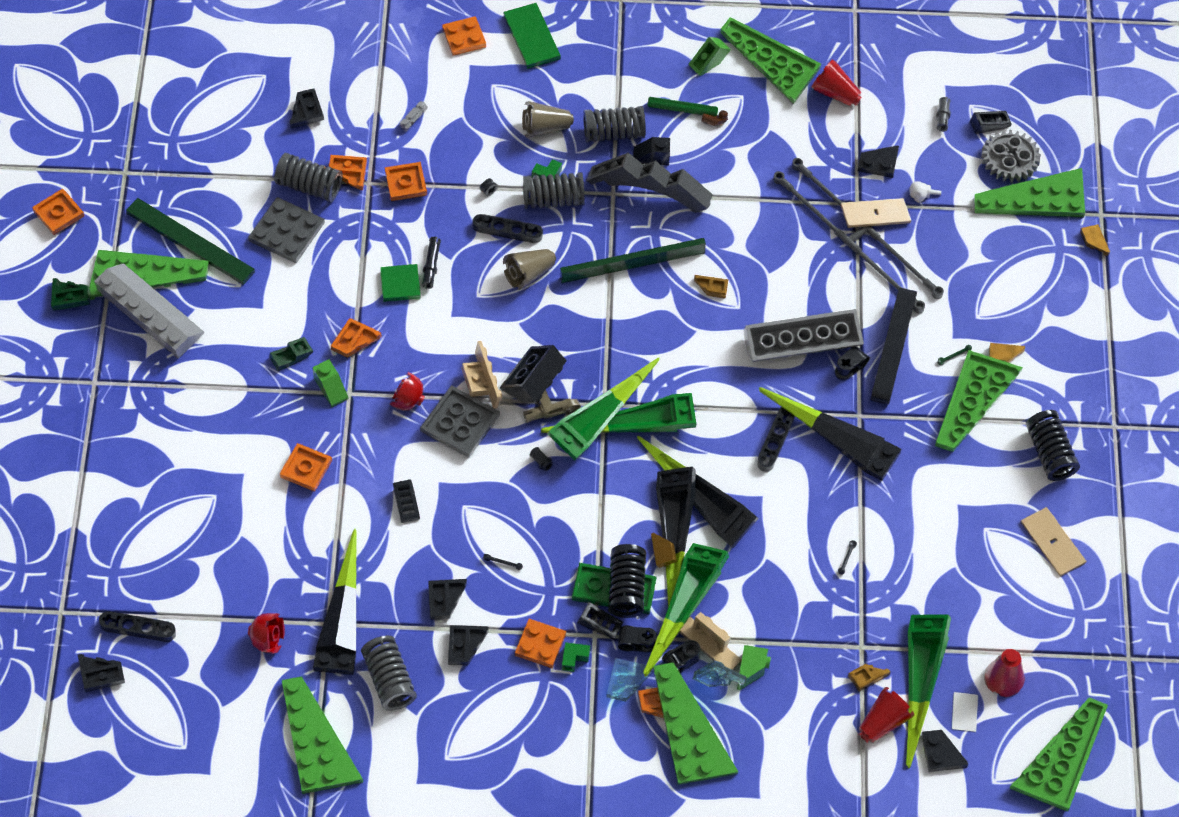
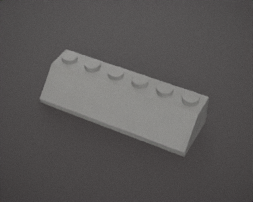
(148, 309)
(803, 335)

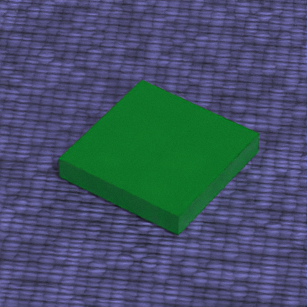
(400, 282)

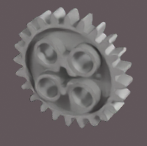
(1015, 158)

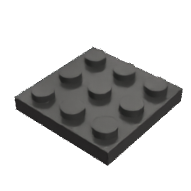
(286, 230)
(460, 421)

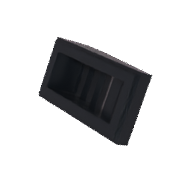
(979, 119)
(403, 489)
(591, 624)

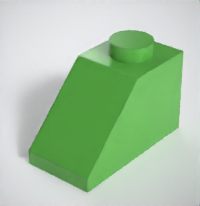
(709, 55)
(330, 383)
(753, 664)

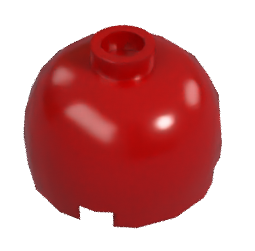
(408, 393)
(266, 632)

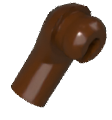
(715, 120)

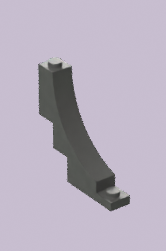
(628, 171)

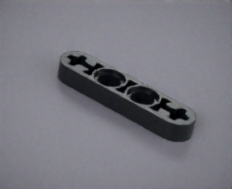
(506, 231)
(775, 438)
(136, 629)

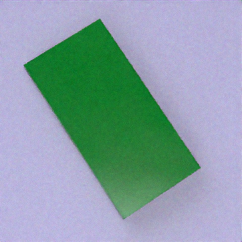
(531, 35)
(593, 586)

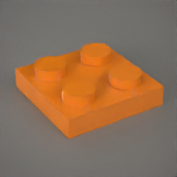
(464, 35)
(405, 181)
(58, 211)
(306, 467)
(540, 643)

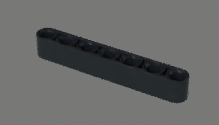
(893, 345)

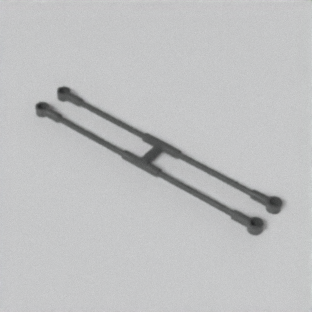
(849, 241)

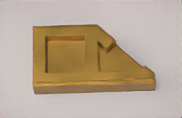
(1094, 238)
(712, 286)
(1005, 351)
(663, 551)
(867, 675)

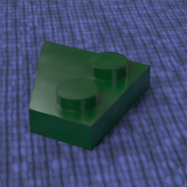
(69, 295)

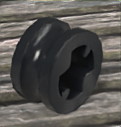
(488, 187)

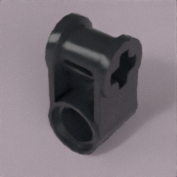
(850, 363)
(635, 638)
(680, 656)

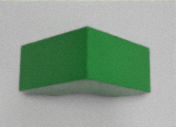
(553, 168)
(574, 653)

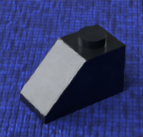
(653, 150)

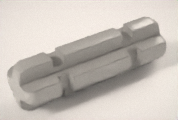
(413, 115)

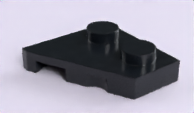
(306, 109)
(879, 161)
(444, 597)
(464, 643)
(100, 673)
(941, 752)

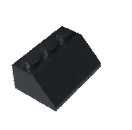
(534, 373)

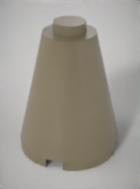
(544, 119)
(527, 266)

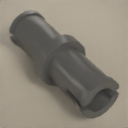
(943, 114)

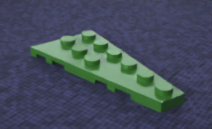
(777, 62)
(1046, 196)
(151, 268)
(976, 391)
(692, 741)
(318, 751)
(1060, 764)

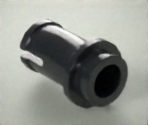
(544, 462)

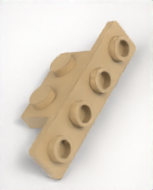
(480, 376)
(712, 640)

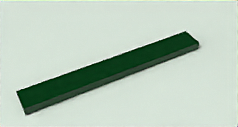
(190, 241)
(632, 260)

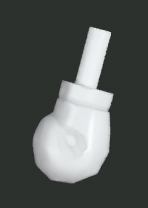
(920, 191)

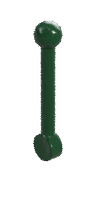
(941, 361)

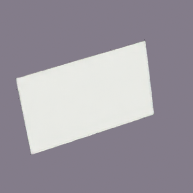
(965, 711)

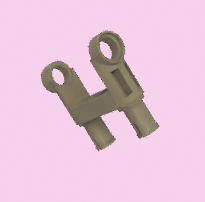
(547, 409)

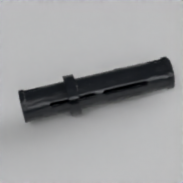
(430, 268)

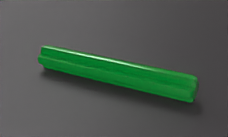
(682, 106)

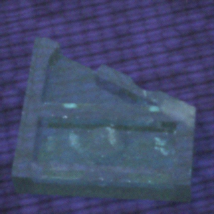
(717, 674)
(625, 679)

